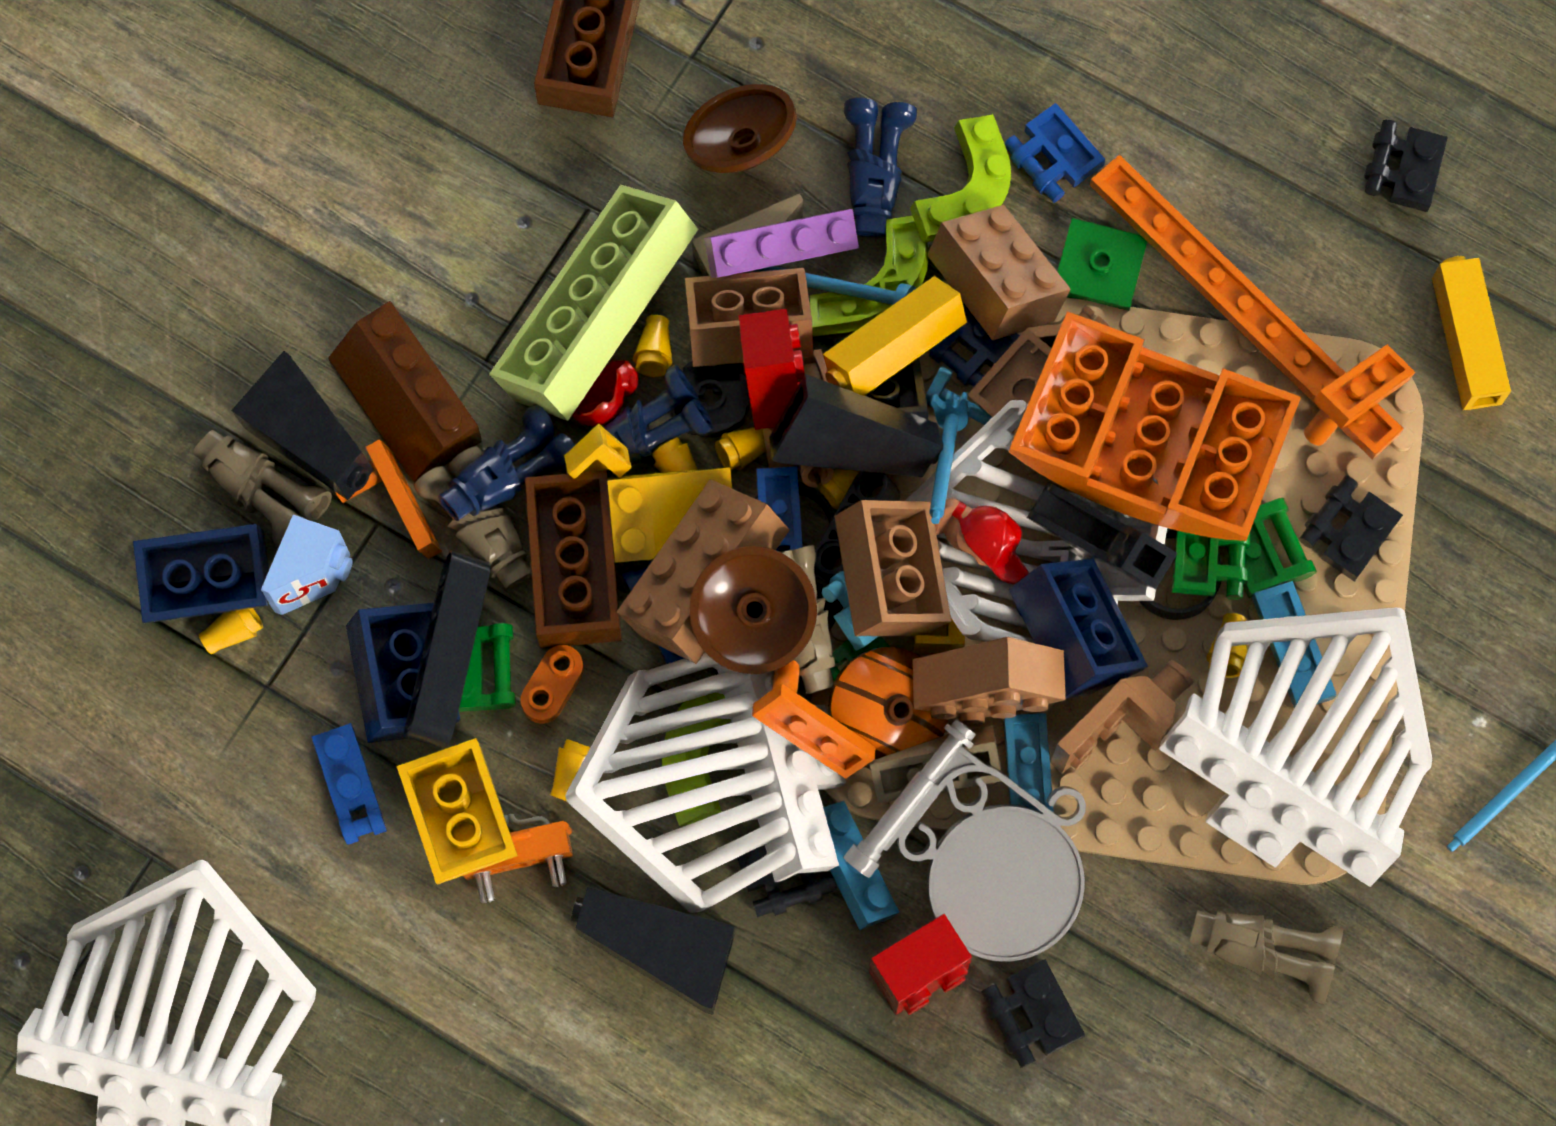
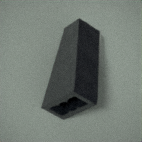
(298, 424)
(852, 432)
(663, 944)

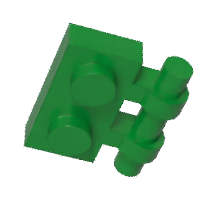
(1197, 567)

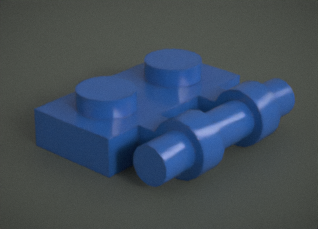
(1062, 144)

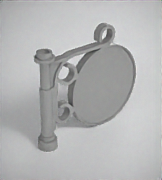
(997, 873)

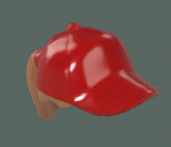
(986, 535)

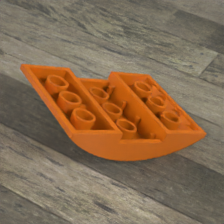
(1123, 411)

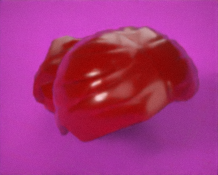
(607, 394)

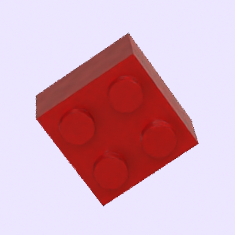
(770, 363)
(920, 965)

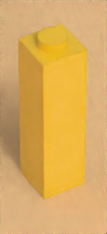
(1471, 333)
(895, 337)

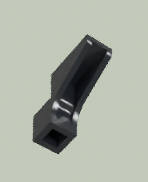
(1102, 536)

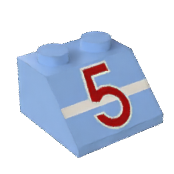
(306, 565)

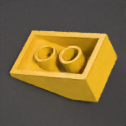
(651, 506)
(457, 811)

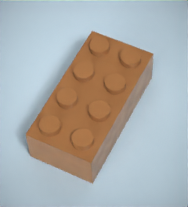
(712, 526)

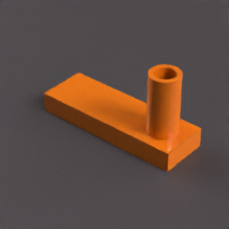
(1357, 393)
(388, 471)
(810, 726)

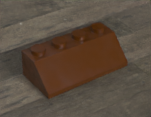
(403, 392)

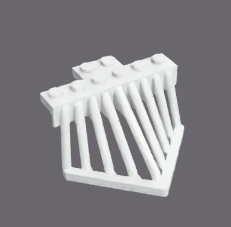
(968, 461)
(777, 776)
(1278, 798)
(144, 1077)

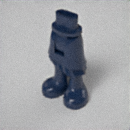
(875, 178)
(632, 424)
(493, 476)

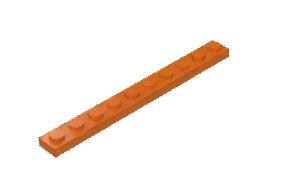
(1234, 295)

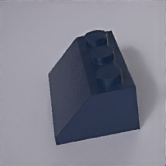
(201, 573)
(1075, 612)
(386, 660)

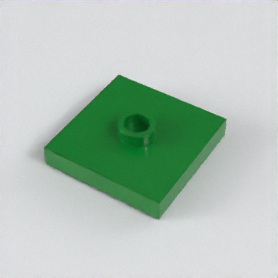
(1101, 263)

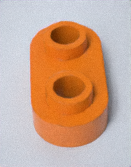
(554, 683)

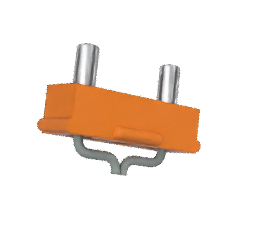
(533, 847)

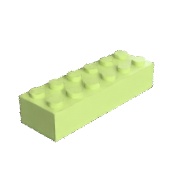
(594, 301)

